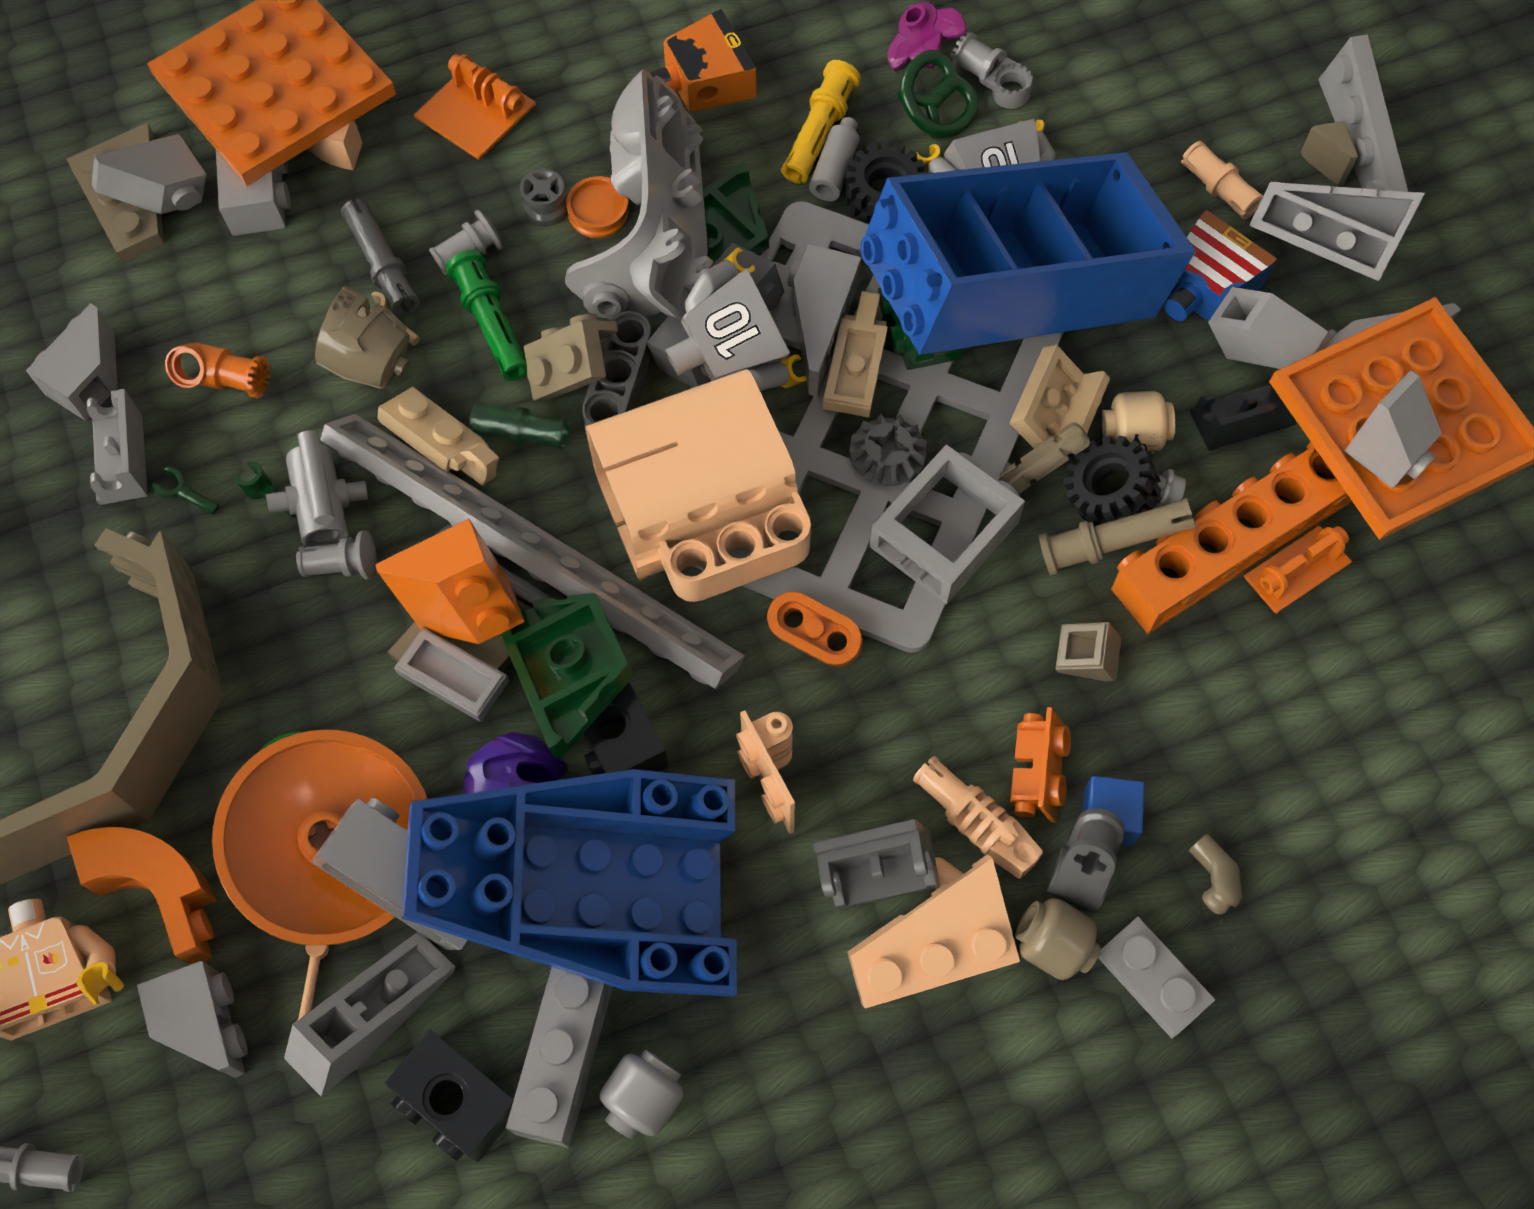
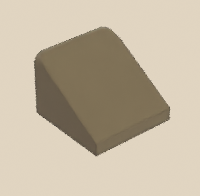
(1330, 151)
(1089, 651)

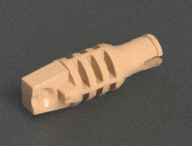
(980, 819)

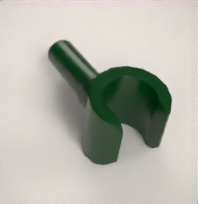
(259, 486)
(185, 492)

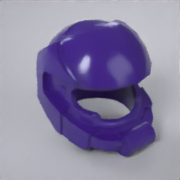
(512, 762)

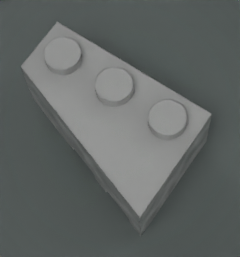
(1338, 223)

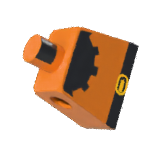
(708, 64)

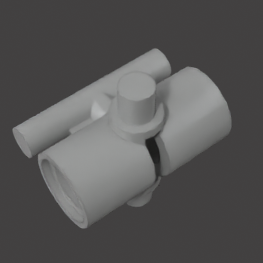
(316, 493)

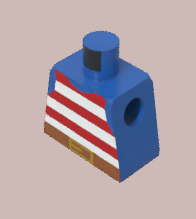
(1220, 262)

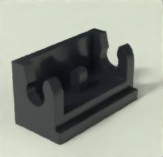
(1240, 416)

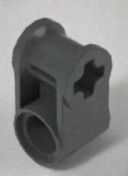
(1088, 859)

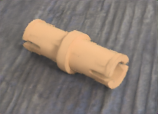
(1222, 179)

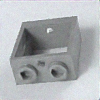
(921, 560)

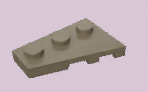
(127, 226)

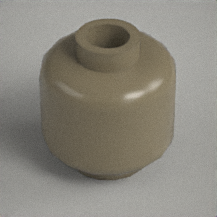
(1058, 938)

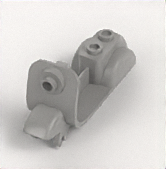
(660, 169)

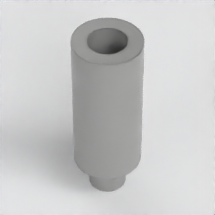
(834, 160)

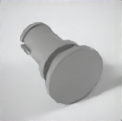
(472, 237)
(344, 557)

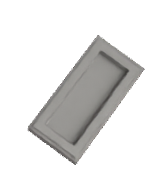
(452, 674)

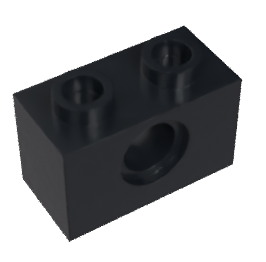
(637, 745)
(422, 1079)

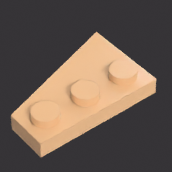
(941, 941)

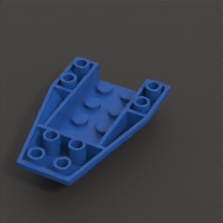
(583, 876)

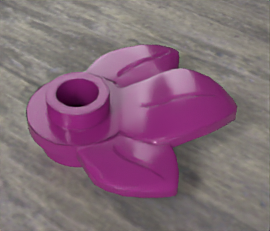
(924, 29)

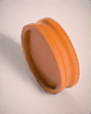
(597, 208)

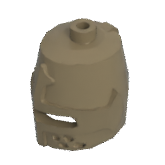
(362, 343)

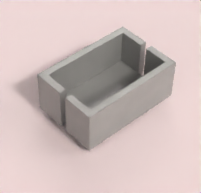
(370, 858)

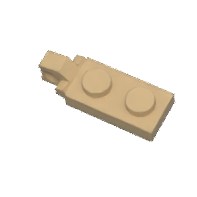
(856, 360)
(438, 435)

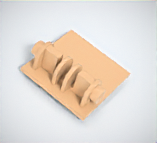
(765, 750)

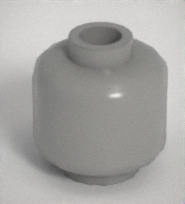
(641, 1094)

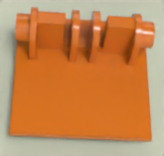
(474, 107)

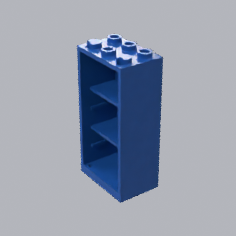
(1023, 250)

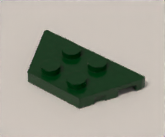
(733, 214)
(567, 665)

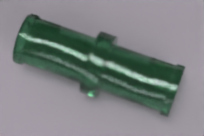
(519, 426)

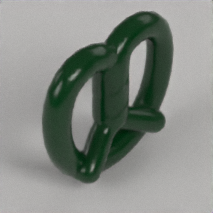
(937, 96)

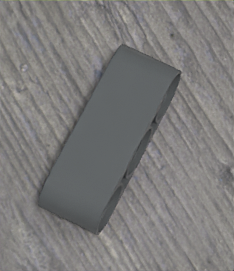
(623, 361)

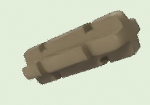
(1046, 457)

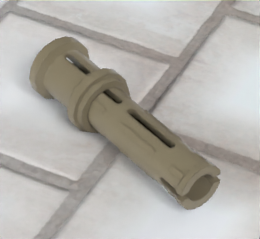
(1092, 541)

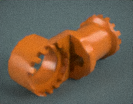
(219, 369)

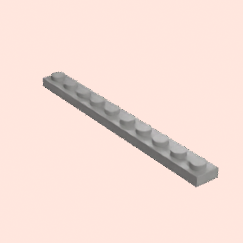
(534, 549)

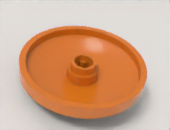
(282, 814)

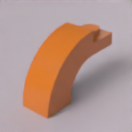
(129, 858)

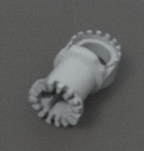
(993, 70)

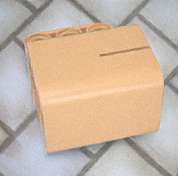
(699, 482)

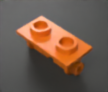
(1300, 567)
(1043, 784)

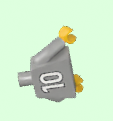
(997, 147)
(732, 329)

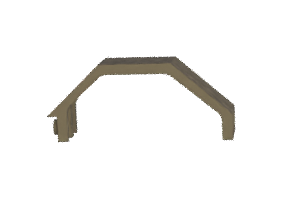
(158, 735)

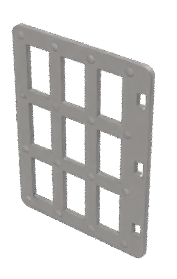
(957, 516)

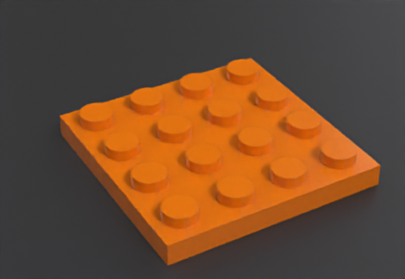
(271, 82)
(1480, 423)

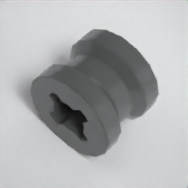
(548, 187)

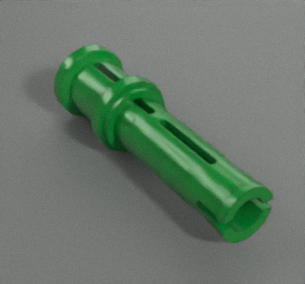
(482, 299)

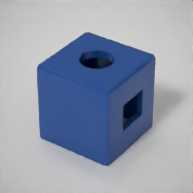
(1120, 797)

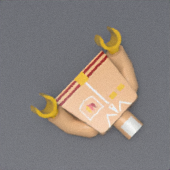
(50, 970)

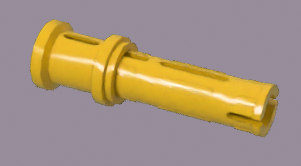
(826, 106)

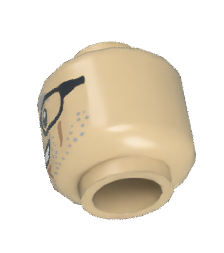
(1141, 418)

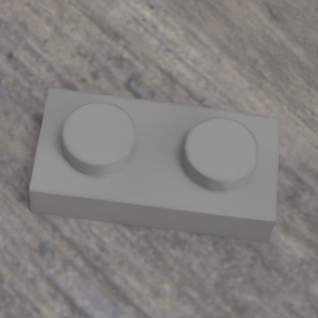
(1155, 977)

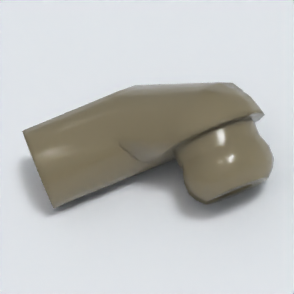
(1224, 873)

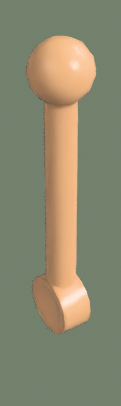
(316, 954)

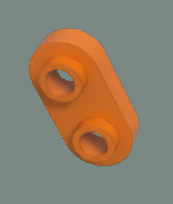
(816, 629)

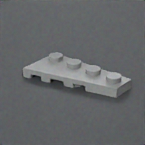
(1358, 100)

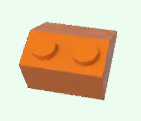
(453, 586)

